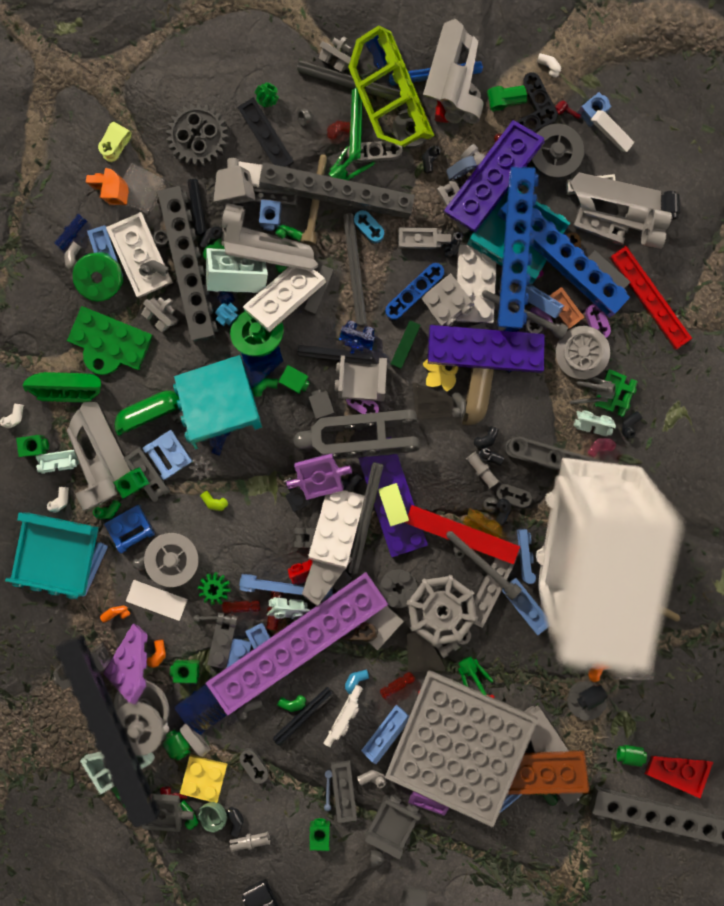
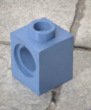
(586, 110)
(266, 207)

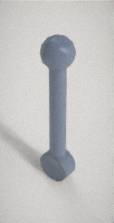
(328, 774)

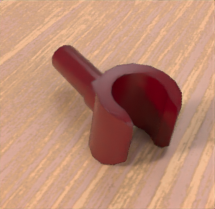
(563, 106)
(167, 791)

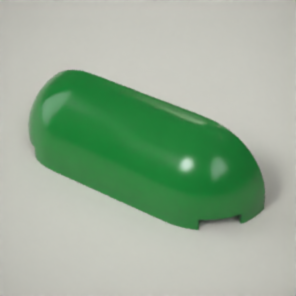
(63, 386)
(145, 411)

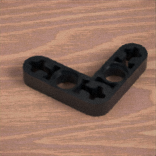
(540, 109)

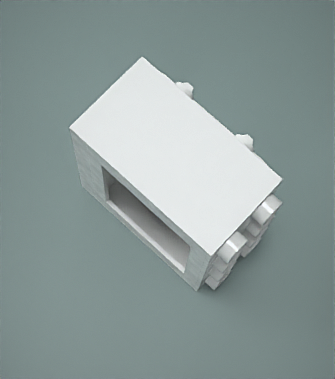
(605, 565)

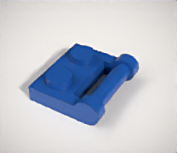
(126, 523)

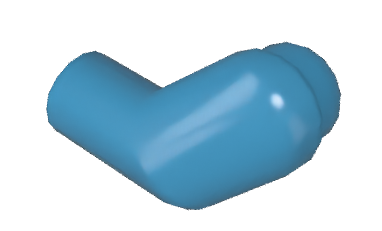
(354, 679)

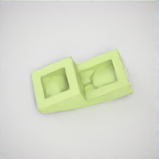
(393, 504)

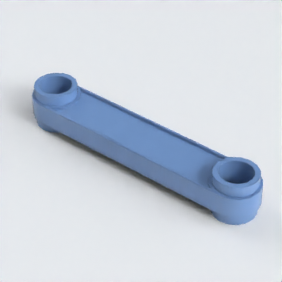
(250, 583)

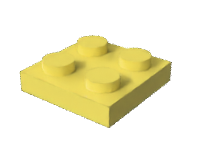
(203, 778)

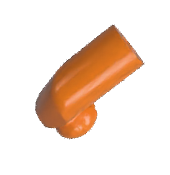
(159, 655)

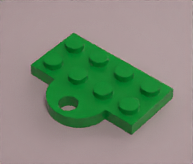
(109, 341)

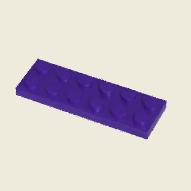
(491, 177)
(486, 349)
(402, 536)

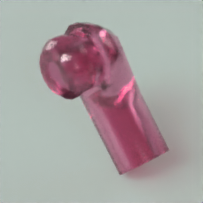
(601, 444)

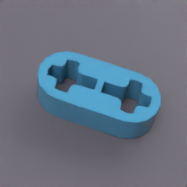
(372, 223)

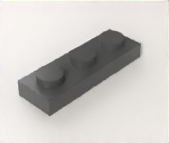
(343, 791)

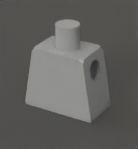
(233, 184)

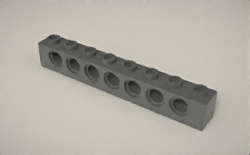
(336, 191)
(168, 199)
(603, 797)

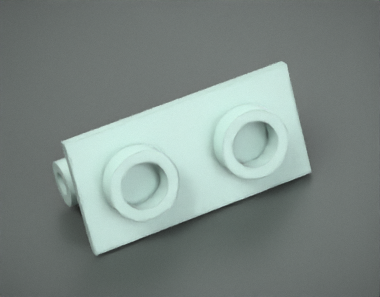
(588, 419)
(61, 460)
(280, 608)

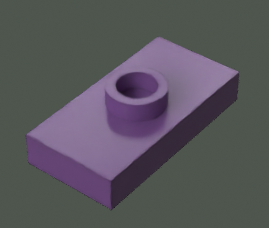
(427, 803)

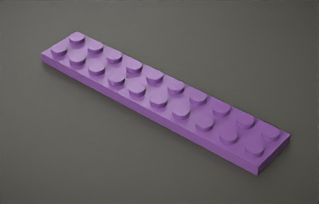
(296, 643)

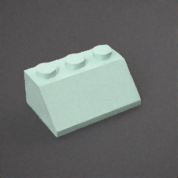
(234, 273)

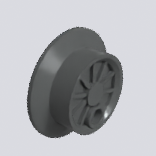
(560, 152)

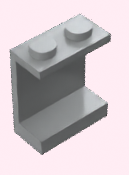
(361, 380)

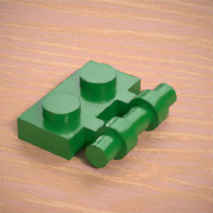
(630, 390)

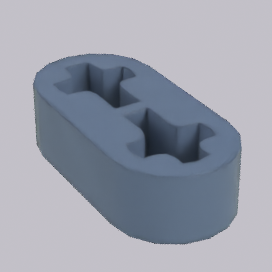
(461, 168)

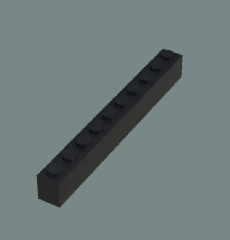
(107, 731)

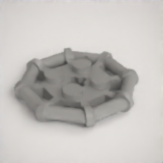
(441, 599)

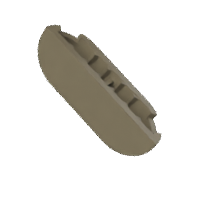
(478, 395)

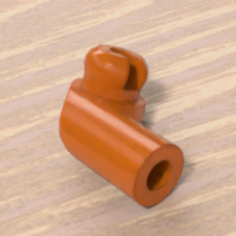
(114, 611)
(595, 672)

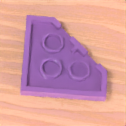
(127, 665)

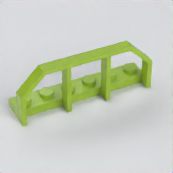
(401, 77)

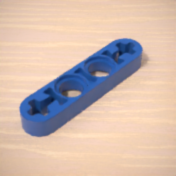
(414, 291)

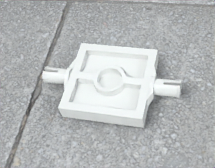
(348, 711)

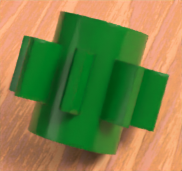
(266, 95)

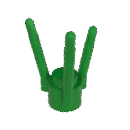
(339, 171)
(468, 667)

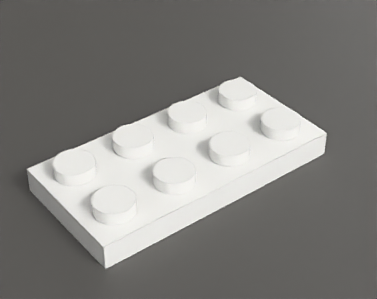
(134, 247)
(475, 274)
(283, 296)
(336, 528)

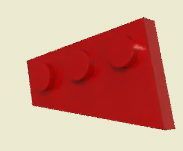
(681, 773)

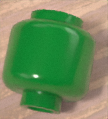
(176, 745)

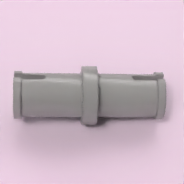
(482, 470)
(249, 841)

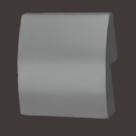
(386, 623)

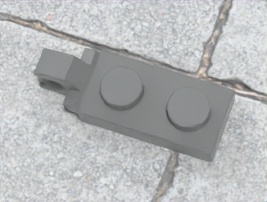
(422, 238)

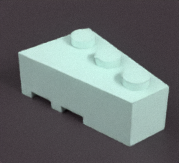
(100, 775)

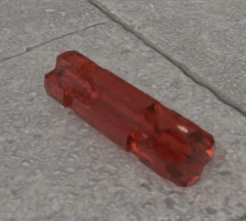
(241, 606)
(397, 685)

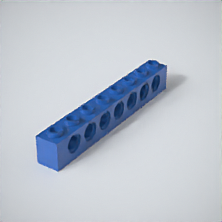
(528, 178)
(566, 266)

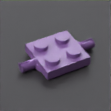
(319, 476)

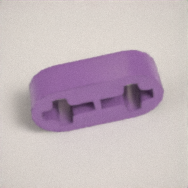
(602, 320)
(359, 408)

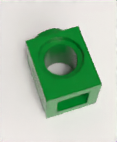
(294, 380)
(24, 443)
(131, 482)
(191, 665)
(319, 843)

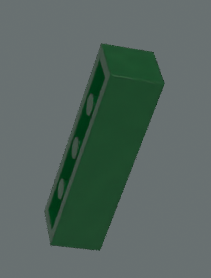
(405, 344)

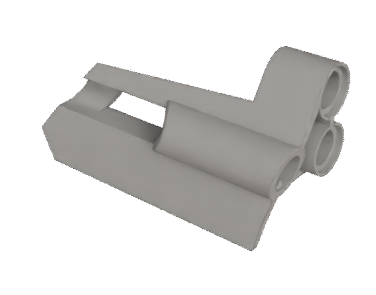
(451, 81)
(637, 206)
(262, 246)
(108, 462)

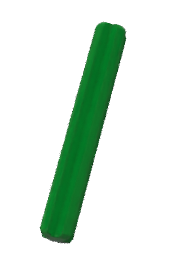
(356, 123)

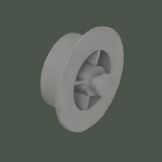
(583, 352)
(171, 559)
(142, 726)

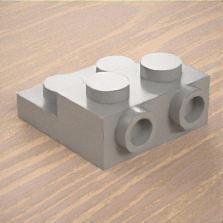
(448, 301)

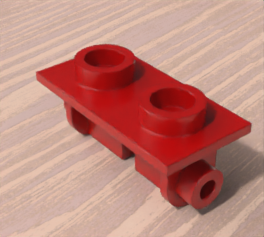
(299, 572)

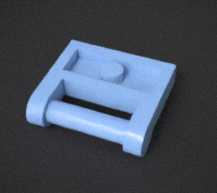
(172, 450)

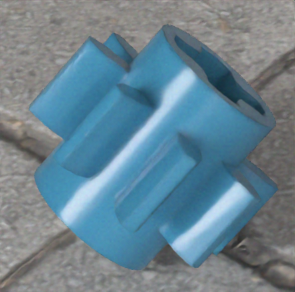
(226, 314)

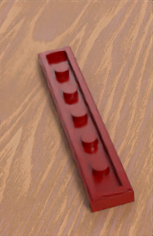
(651, 298)
(473, 538)

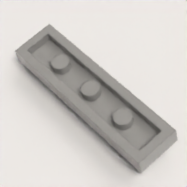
(490, 591)

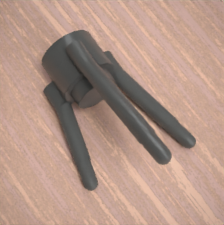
(605, 390)

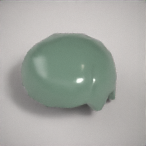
(212, 816)

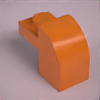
(113, 187)

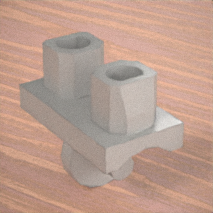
(328, 51)
(162, 310)

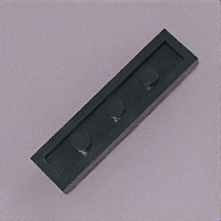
(265, 133)

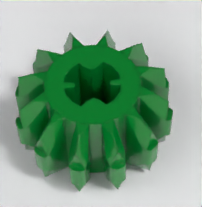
(220, 592)

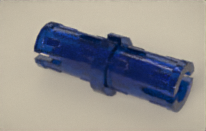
(70, 232)

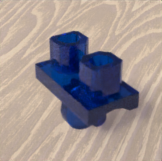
(357, 339)

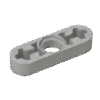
(379, 144)

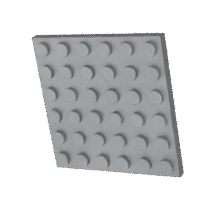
(461, 748)

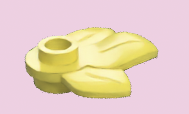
(440, 376)

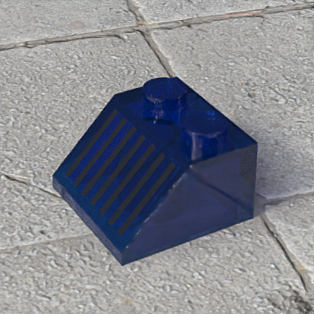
(200, 710)

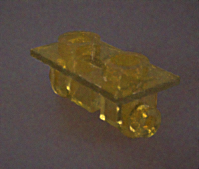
(476, 519)

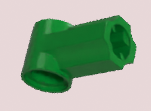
(502, 97)

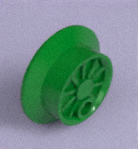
(252, 338)

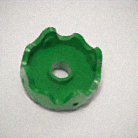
(107, 267)

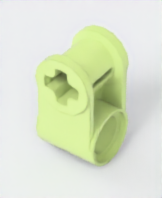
(114, 141)

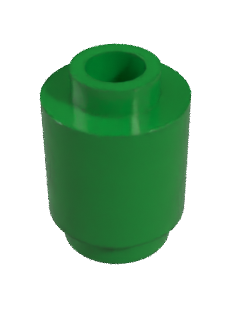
(631, 755)

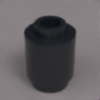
(671, 203)
(592, 697)

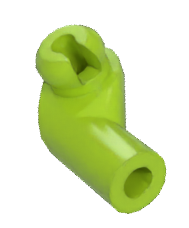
(214, 504)

